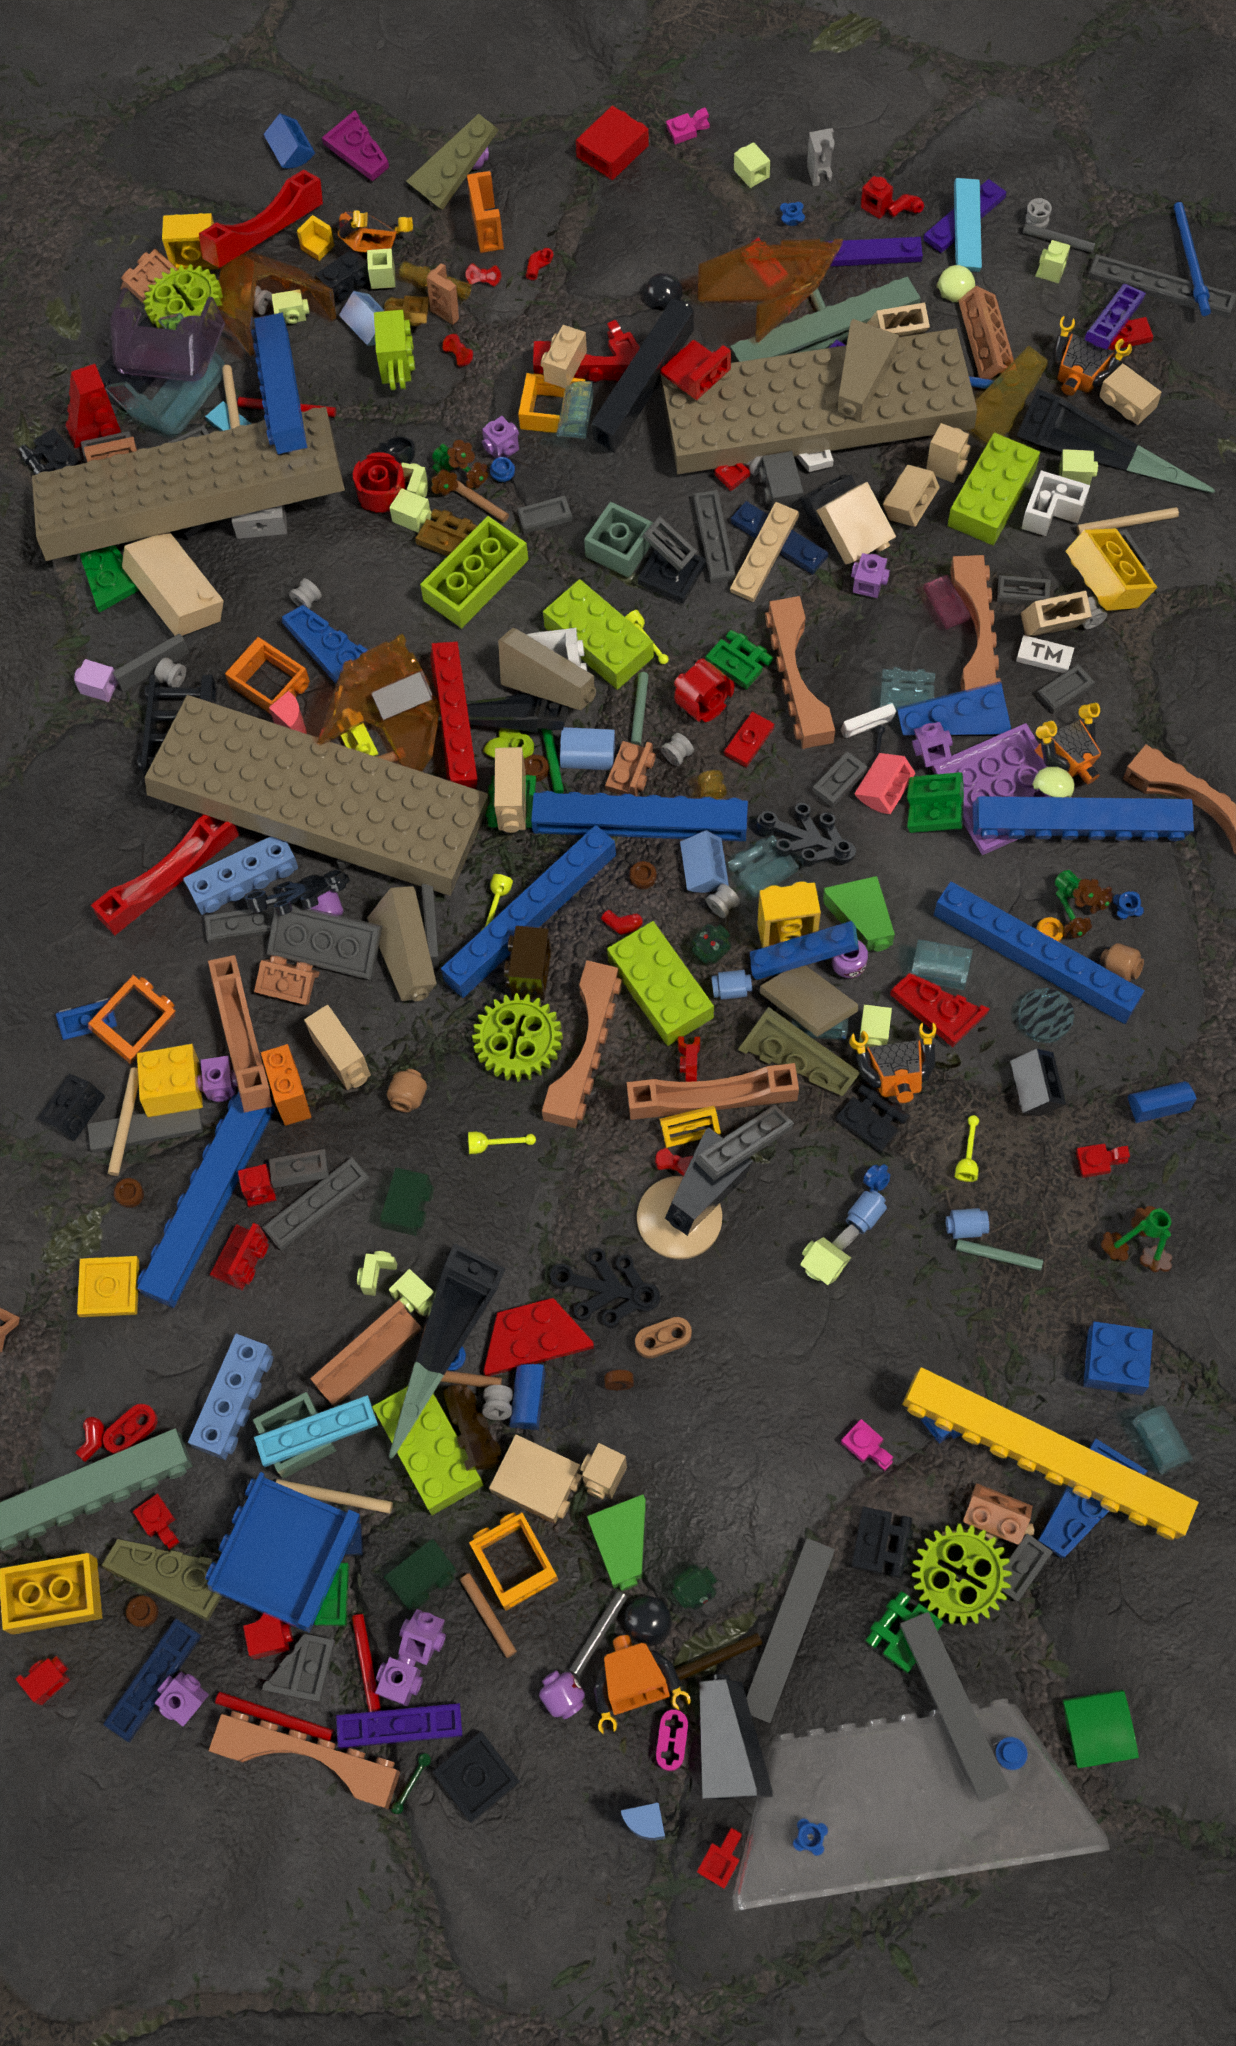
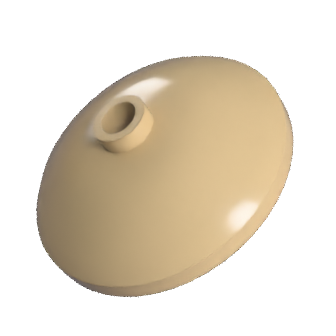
(659, 1232)

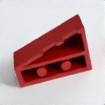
(89, 407)

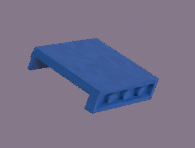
(282, 1553)

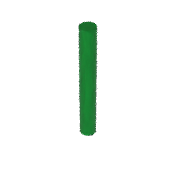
(552, 761)

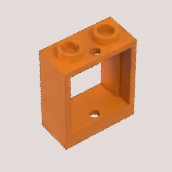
(250, 662)
(115, 1041)
(286, 1085)

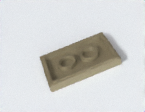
(809, 999)

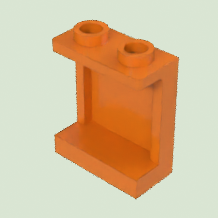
(486, 222)

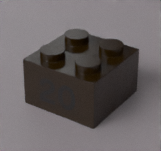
(528, 962)

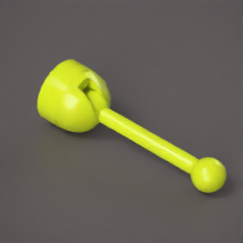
(638, 620)
(500, 886)
(478, 1141)
(967, 1168)

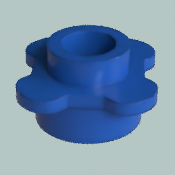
(792, 213)
(1128, 898)
(877, 1177)
(803, 1843)

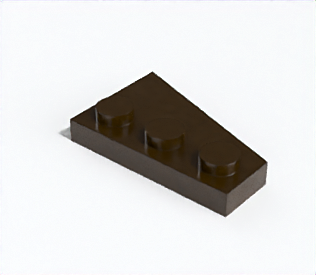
(475, 1437)

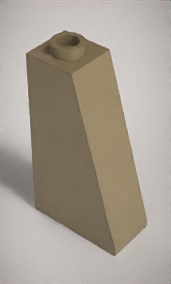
(865, 365)
(542, 672)
(404, 943)

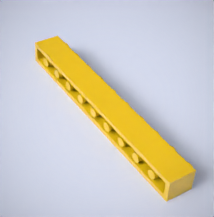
(1050, 1454)

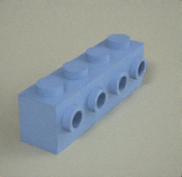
(241, 874)
(230, 1397)

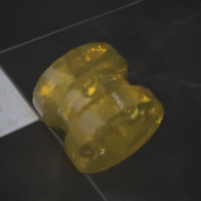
(712, 784)

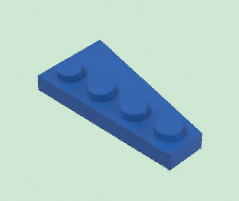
(322, 642)
(962, 713)

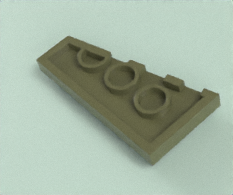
(451, 164)
(784, 1043)
(165, 1574)

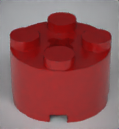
(378, 481)
(703, 691)

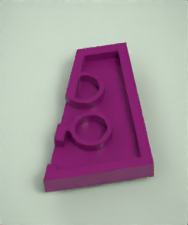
(354, 145)

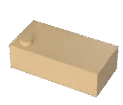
(172, 583)

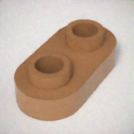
(662, 1336)

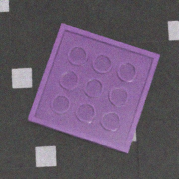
(996, 768)

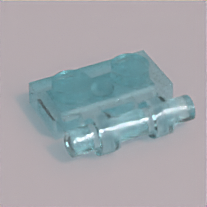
(903, 693)
(765, 872)

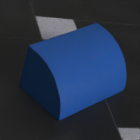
(288, 142)
(1162, 1101)
(527, 1396)

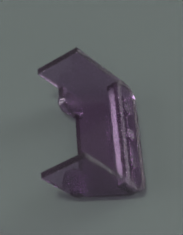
(164, 352)

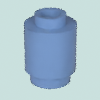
(731, 984)
(866, 1211)
(967, 1223)

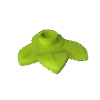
(510, 739)

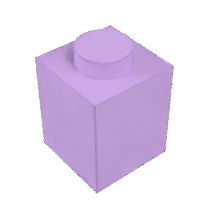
(95, 680)

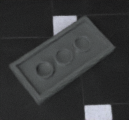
(326, 941)

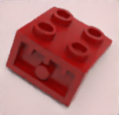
(697, 368)
(240, 1256)

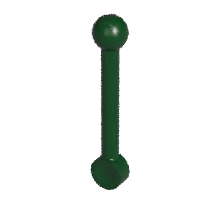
(424, 1761)

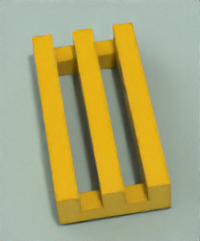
(687, 1116)

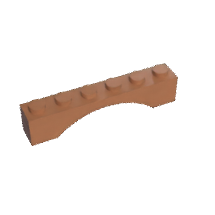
(969, 579)
(812, 717)
(1158, 775)
(239, 1034)
(755, 1088)
(567, 1094)
(244, 1741)

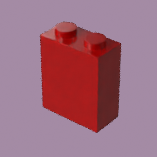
(612, 142)

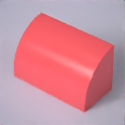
(287, 713)
(885, 782)

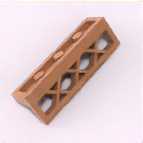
(986, 332)
(366, 1354)

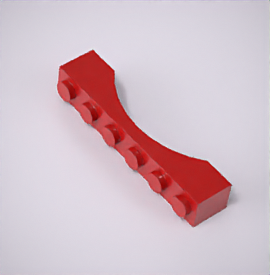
(296, 198)
(591, 368)
(453, 713)
(128, 901)

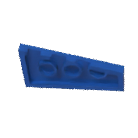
(1076, 1515)

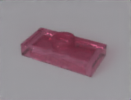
(946, 601)

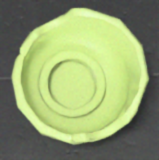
(955, 282)
(1054, 782)

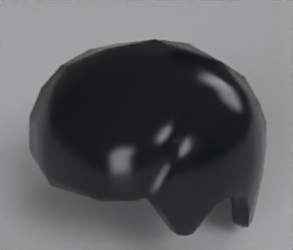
(661, 290)
(400, 448)
(648, 1620)

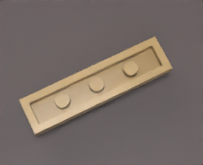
(764, 552)

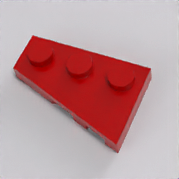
(930, 1004)

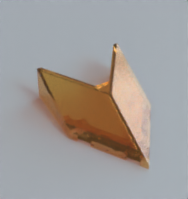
(772, 273)
(239, 283)
(352, 703)

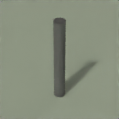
(1059, 237)
(598, 1633)

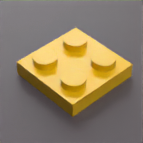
(108, 1286)

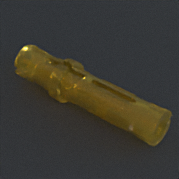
(420, 275)

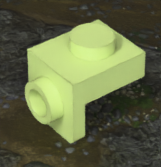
(416, 477)
(368, 1276)

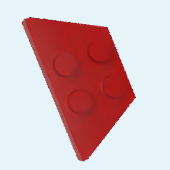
(533, 1336)

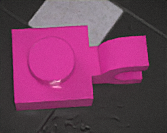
(685, 128)
(865, 1443)

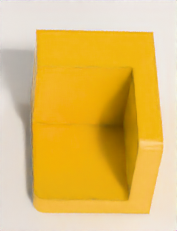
(315, 238)

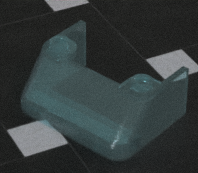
(176, 400)

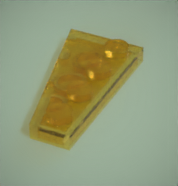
(1007, 394)

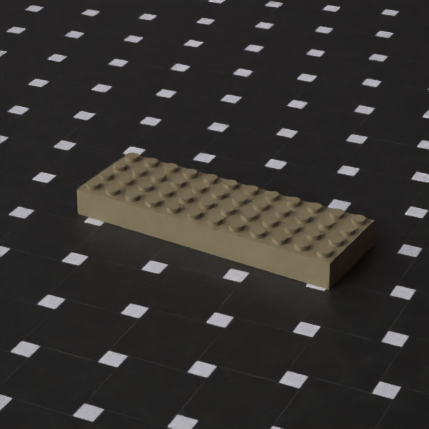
(794, 398)
(180, 486)
(317, 794)

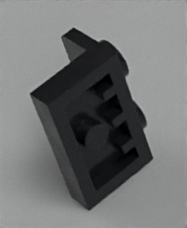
(72, 1106)

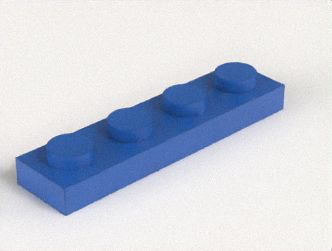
(804, 950)

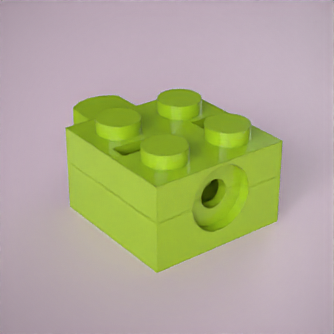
(394, 347)

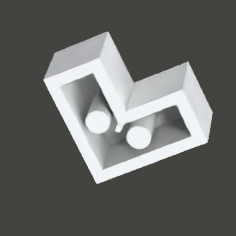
(1054, 497)

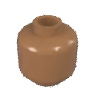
(1123, 961)
(406, 1090)

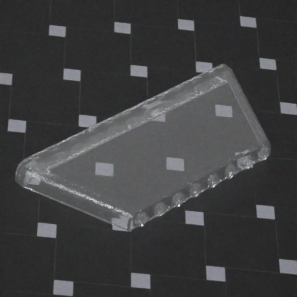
(904, 1810)

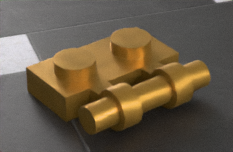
(414, 308)
(441, 538)

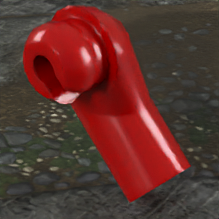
(906, 202)
(537, 261)
(623, 924)
(94, 1438)

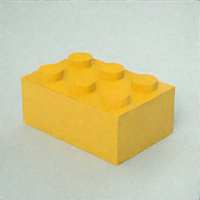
(1111, 569)
(787, 912)
(50, 1593)

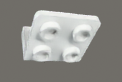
(564, 643)

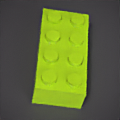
(993, 489)
(474, 572)
(610, 640)
(660, 983)
(430, 1453)

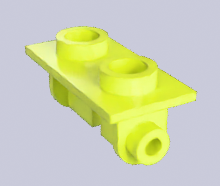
(359, 740)

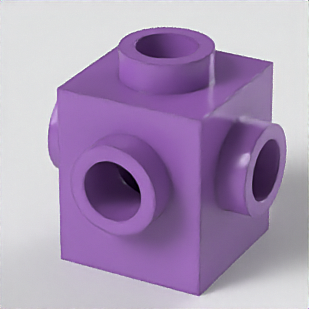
(500, 438)
(870, 575)
(932, 744)
(217, 1079)
(421, 1636)
(401, 1691)
(180, 1697)

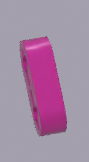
(664, 1739)

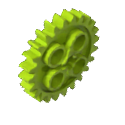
(193, 286)
(542, 1041)
(975, 1550)

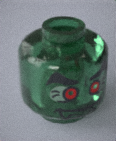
(711, 943)
(694, 1586)

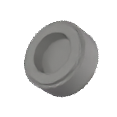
(846, 1237)

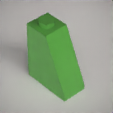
(865, 907)
(621, 1540)

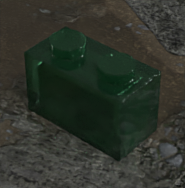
(406, 1202)
(421, 1575)

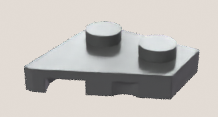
(304, 1670)

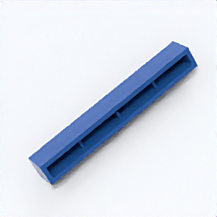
(278, 384)
(639, 816)
(1082, 817)
(529, 909)
(1038, 952)
(203, 1203)

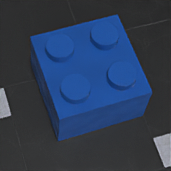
(1118, 1358)

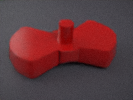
(474, 274)
(463, 355)
(666, 1160)

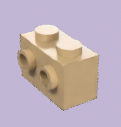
(564, 356)
(1130, 394)
(948, 453)
(911, 495)
(603, 1471)

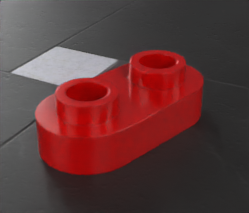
(129, 1427)

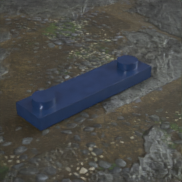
(796, 548)
(142, 1693)

